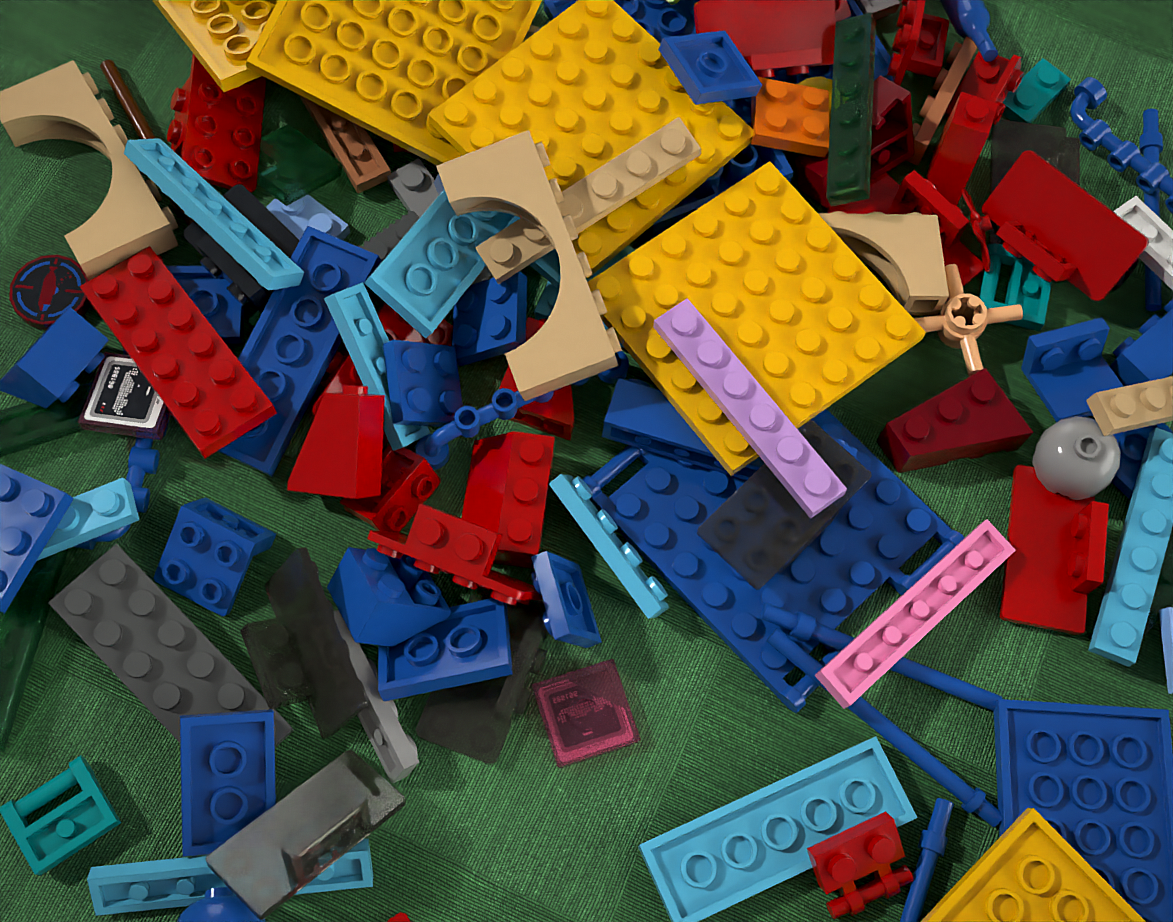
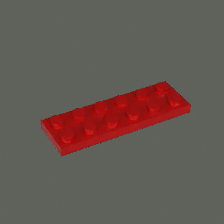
(178, 352)

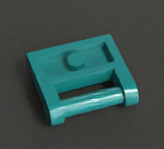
(1023, 287)
(67, 826)

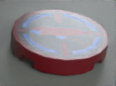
(47, 289)

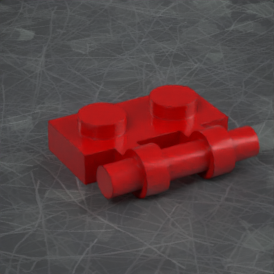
(855, 854)

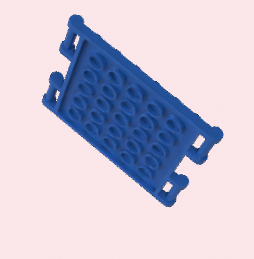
(828, 580)

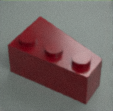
(890, 141)
(955, 425)

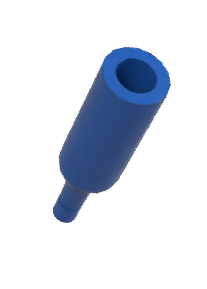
(971, 20)

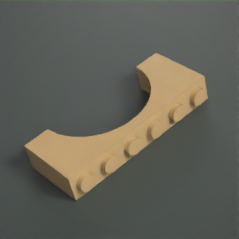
(64, 107)
(513, 181)
(902, 251)

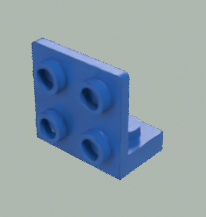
(1069, 367)
(210, 554)

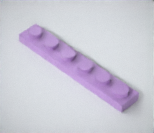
(749, 408)

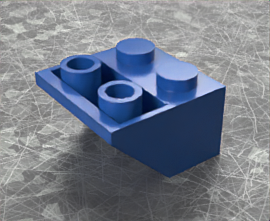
(385, 597)

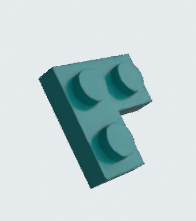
(1035, 92)

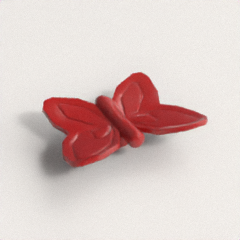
(979, 226)

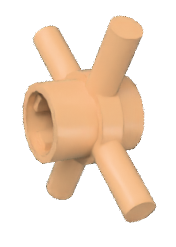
(963, 309)

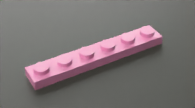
(914, 614)

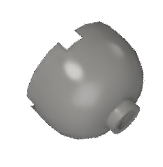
(1076, 458)

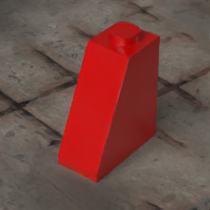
(960, 145)
(551, 416)
(343, 446)

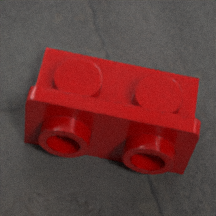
(990, 81)
(405, 484)

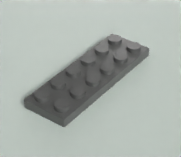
(154, 645)

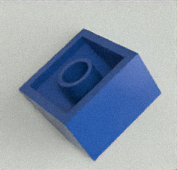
(55, 360)

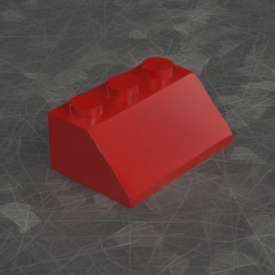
(510, 492)

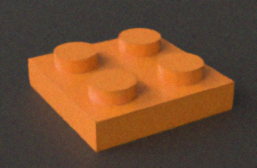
(791, 118)

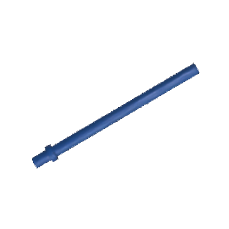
(972, 799)

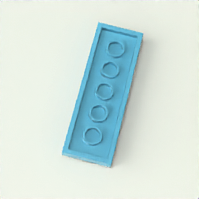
(435, 263)
(768, 832)

